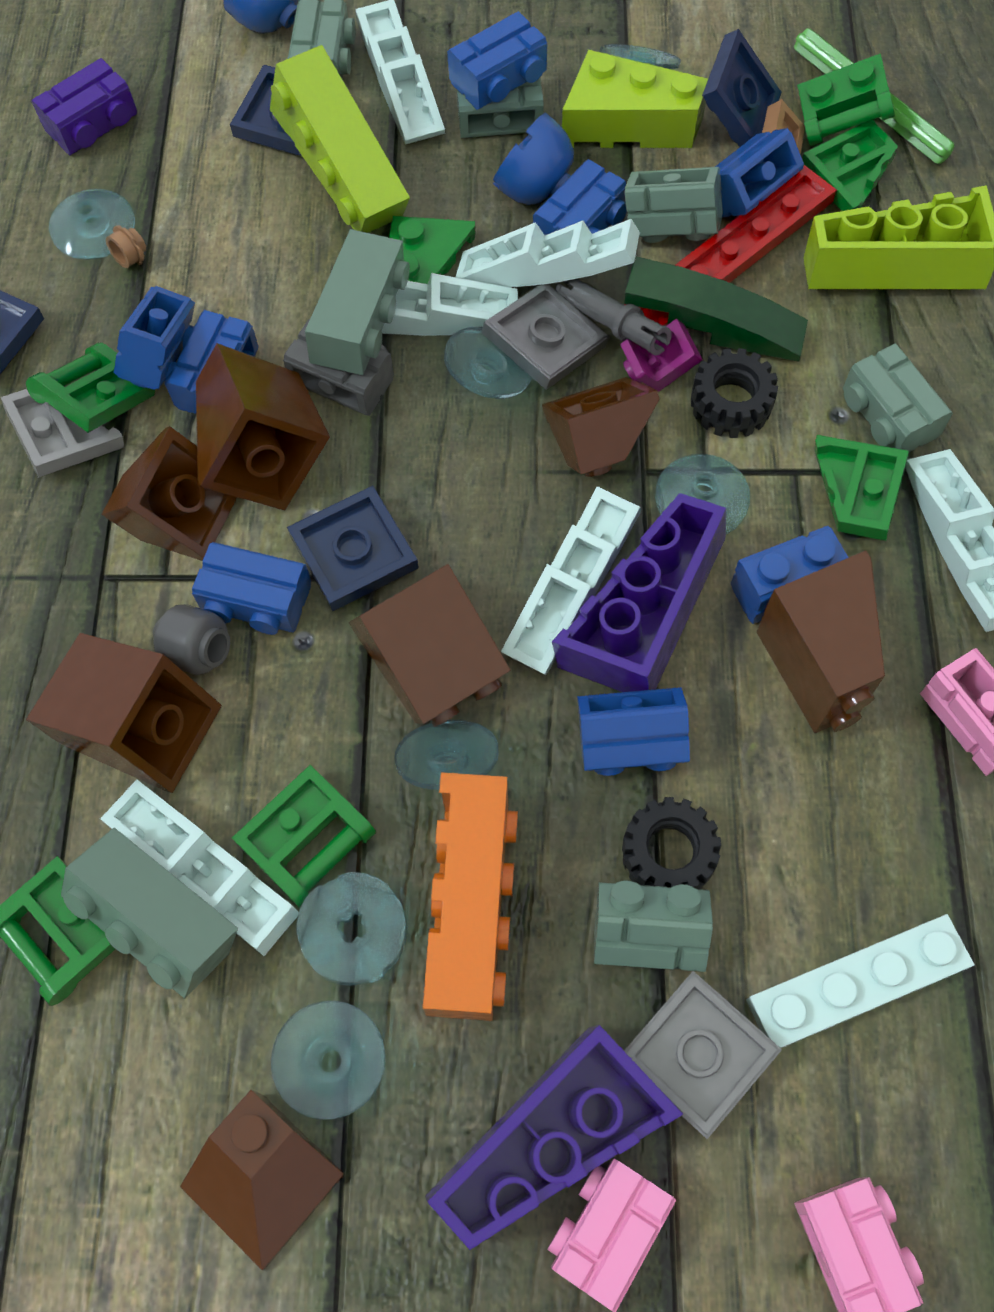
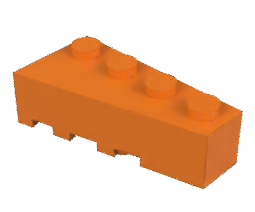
(468, 898)

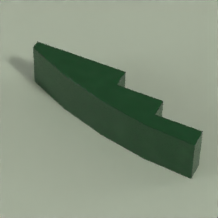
(718, 307)

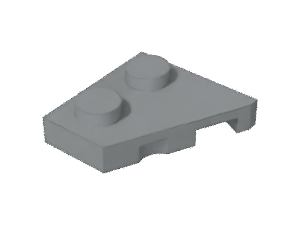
(52, 438)

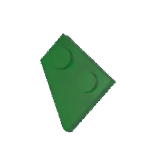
(853, 162)
(431, 243)
(861, 484)

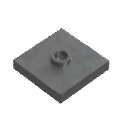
(545, 335)
(702, 1053)

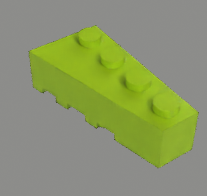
(336, 140)

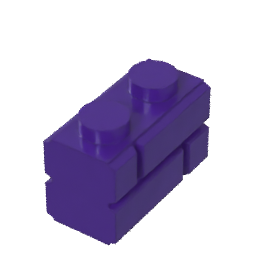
(85, 106)

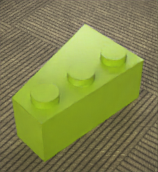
(633, 103)

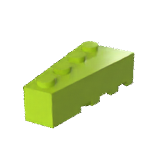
(906, 246)

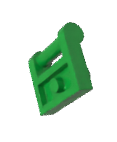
(845, 98)
(92, 398)
(292, 823)
(77, 938)

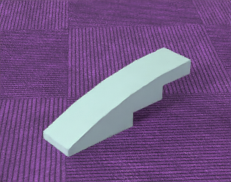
(399, 72)
(533, 258)
(446, 306)
(960, 526)
(571, 578)
(202, 866)

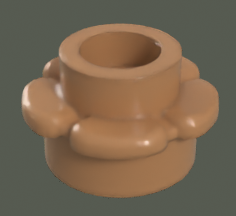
(126, 246)

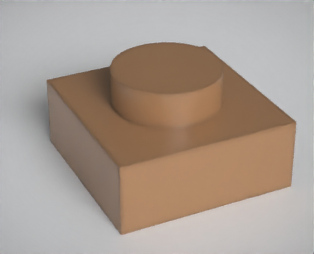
(780, 117)

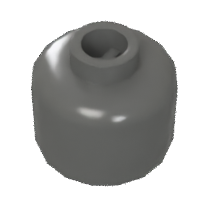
(192, 638)

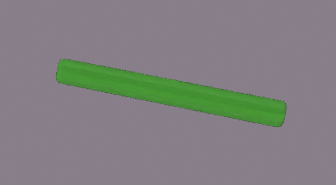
(906, 121)

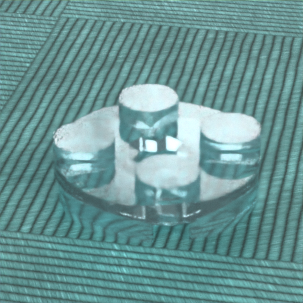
(337, 901)

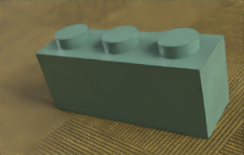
(357, 302)
(147, 912)

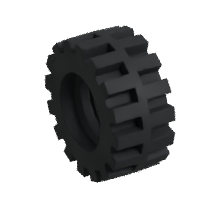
(739, 371)
(676, 817)

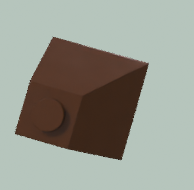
(600, 423)
(163, 500)
(260, 1178)

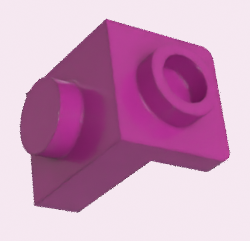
(662, 369)

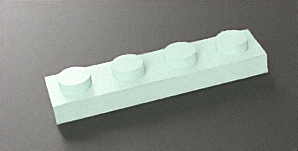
(860, 982)

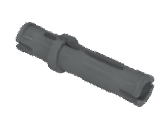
(624, 320)

